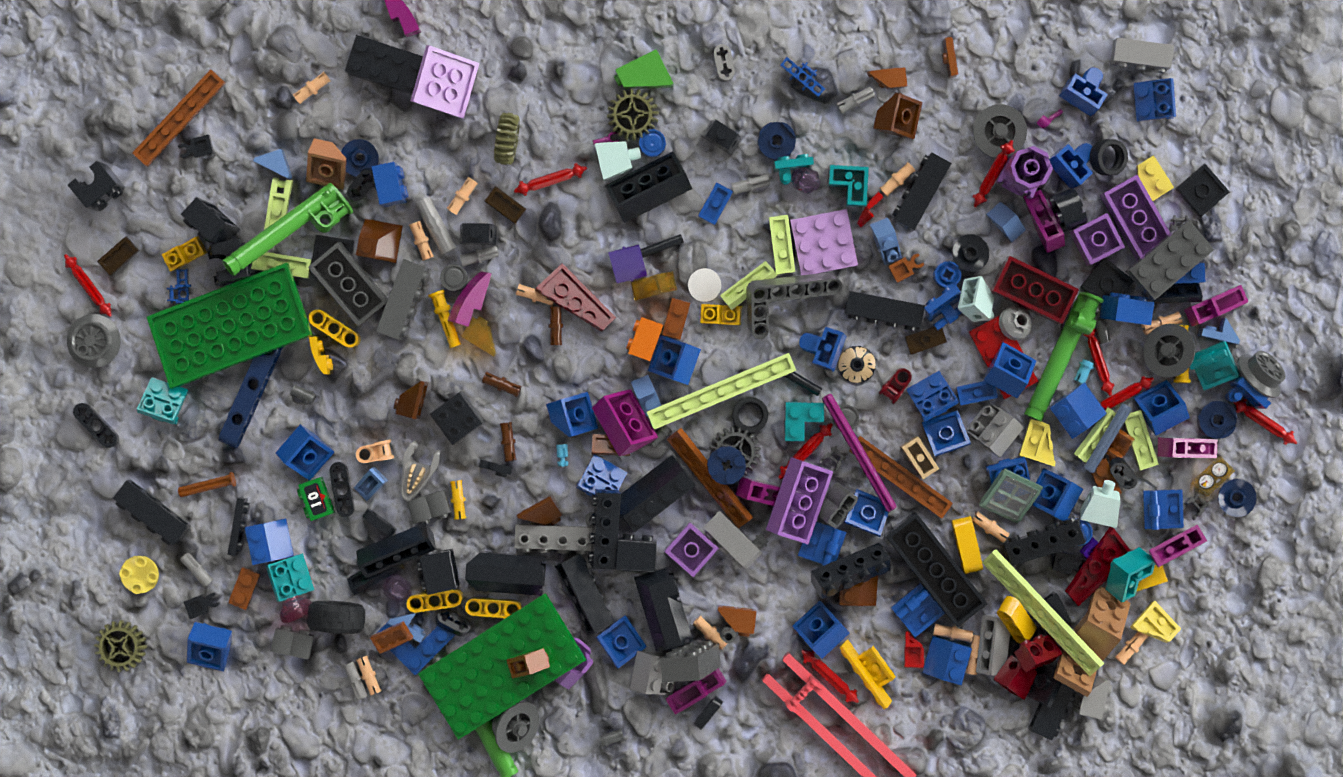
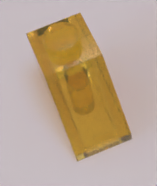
(653, 286)
(480, 335)

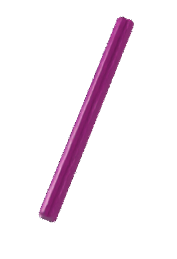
(859, 452)

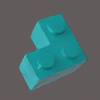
(855, 180)
(797, 414)
(1127, 573)

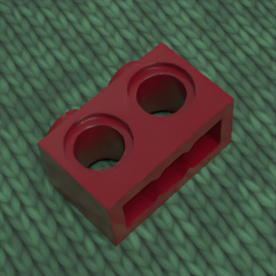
(1037, 652)

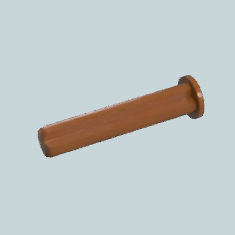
(207, 485)

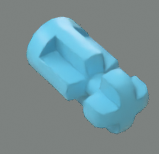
(562, 452)

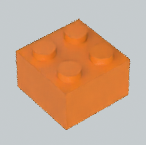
(645, 338)

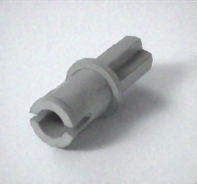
(856, 100)
(750, 184)
(479, 256)
(196, 569)
(355, 680)

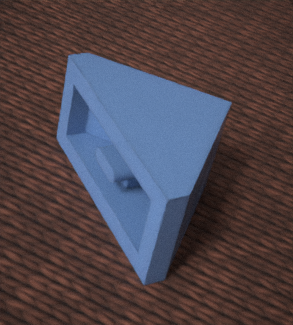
(276, 162)
(1006, 221)
(370, 483)

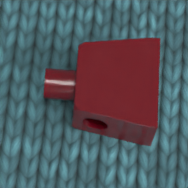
(1014, 678)

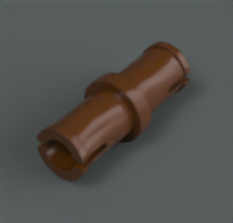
(555, 325)
(501, 384)
(508, 442)

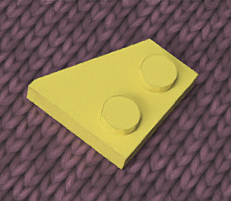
(1153, 178)
(1038, 443)
(1156, 623)

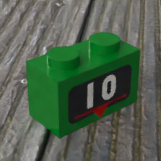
(315, 498)

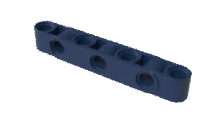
(248, 399)

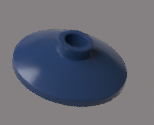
(361, 146)
(1245, 502)

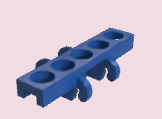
(808, 77)
(178, 287)

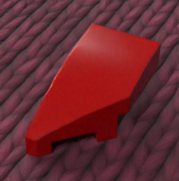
(866, 215)
(913, 652)

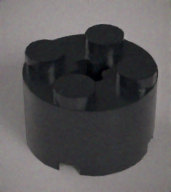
(1068, 209)

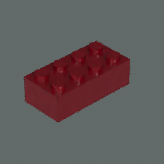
(1034, 290)

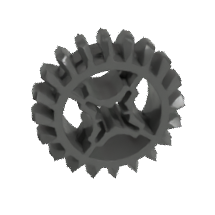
(750, 459)

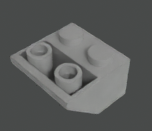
(994, 428)
(648, 676)
(1095, 703)

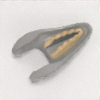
(416, 474)

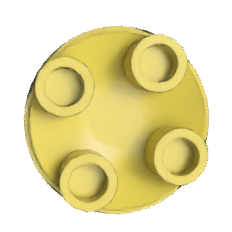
(139, 574)

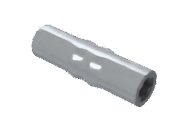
(435, 225)

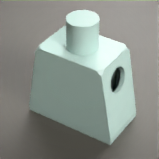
(615, 158)
(976, 300)
(1102, 505)

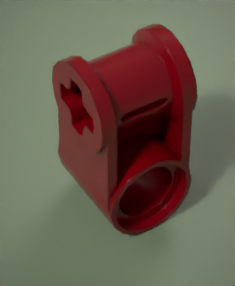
(895, 386)

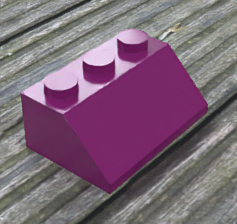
(624, 422)

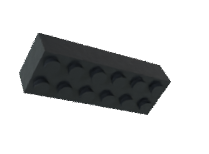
(935, 569)

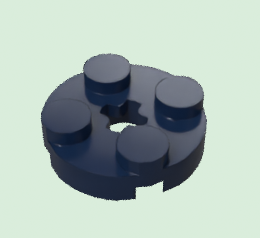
(776, 129)
(1206, 417)
(737, 462)

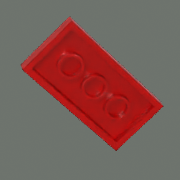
(988, 340)

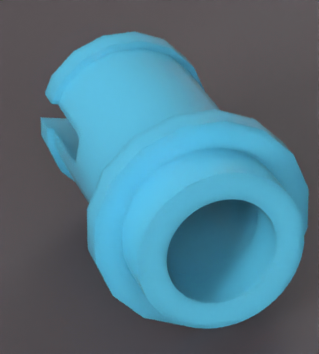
(1083, 371)

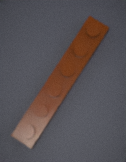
(179, 118)
(698, 464)
(906, 480)

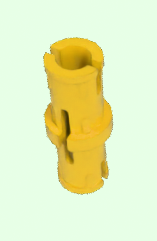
(458, 499)

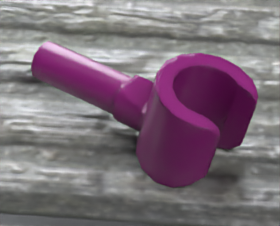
(1043, 122)
(605, 139)

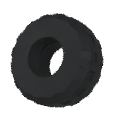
(336, 617)

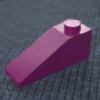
(1045, 222)
(1187, 447)
(757, 491)
(1177, 546)

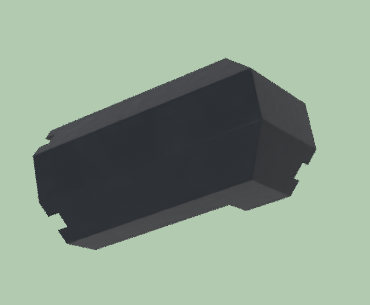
(506, 573)
(662, 608)

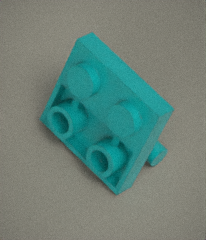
(785, 165)
(1215, 365)
(161, 401)
(290, 577)

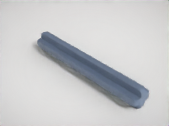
(1107, 438)

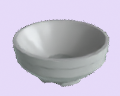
(1010, 326)

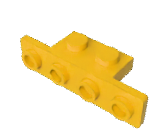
(871, 669)

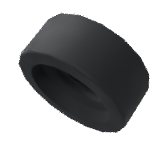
(1120, 153)
(750, 400)

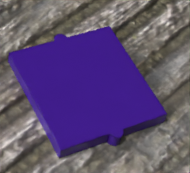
(627, 264)

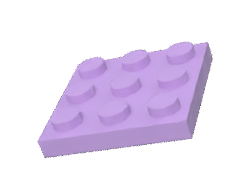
(444, 81)
(824, 242)

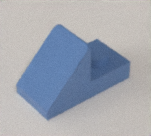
(1224, 333)
(646, 394)
(415, 630)

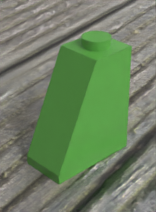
(644, 73)

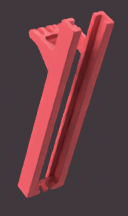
(812, 683)

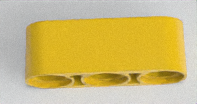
(343, 332)
(967, 545)
(426, 604)
(484, 607)
(1016, 619)

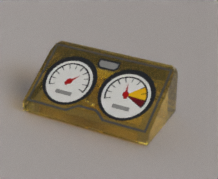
(1213, 476)

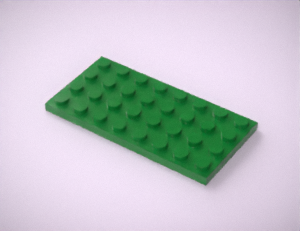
(229, 325)
(475, 678)

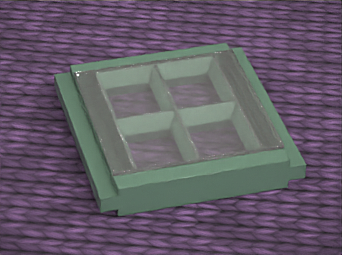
(1010, 495)

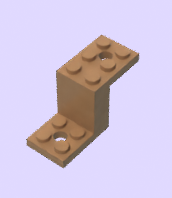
(1101, 632)

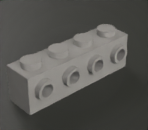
(552, 537)

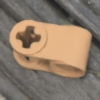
(376, 452)

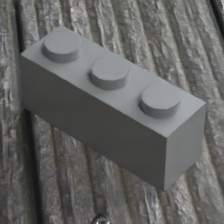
(1142, 55)
(732, 540)
(992, 645)

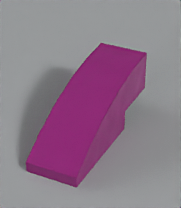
(399, 11)
(470, 299)
(1216, 305)
(695, 691)

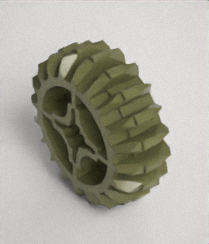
(641, 114)
(506, 138)
(114, 642)

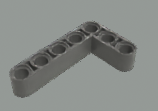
(784, 293)

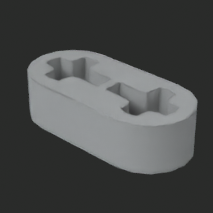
(728, 61)

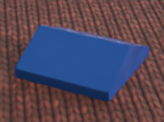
(946, 433)
(867, 514)
(621, 641)

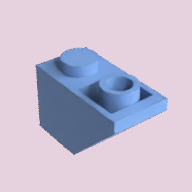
(886, 241)

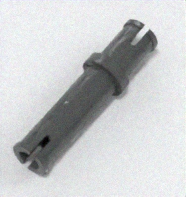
(728, 638)

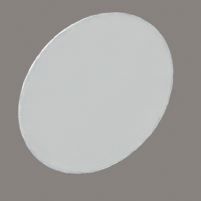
(704, 285)

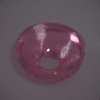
(294, 609)

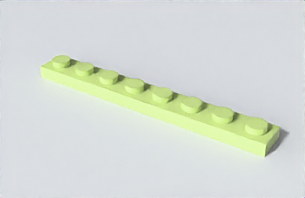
(721, 391)
(1043, 613)

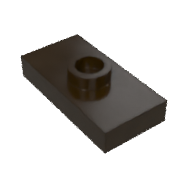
(505, 205)
(118, 256)
(925, 339)

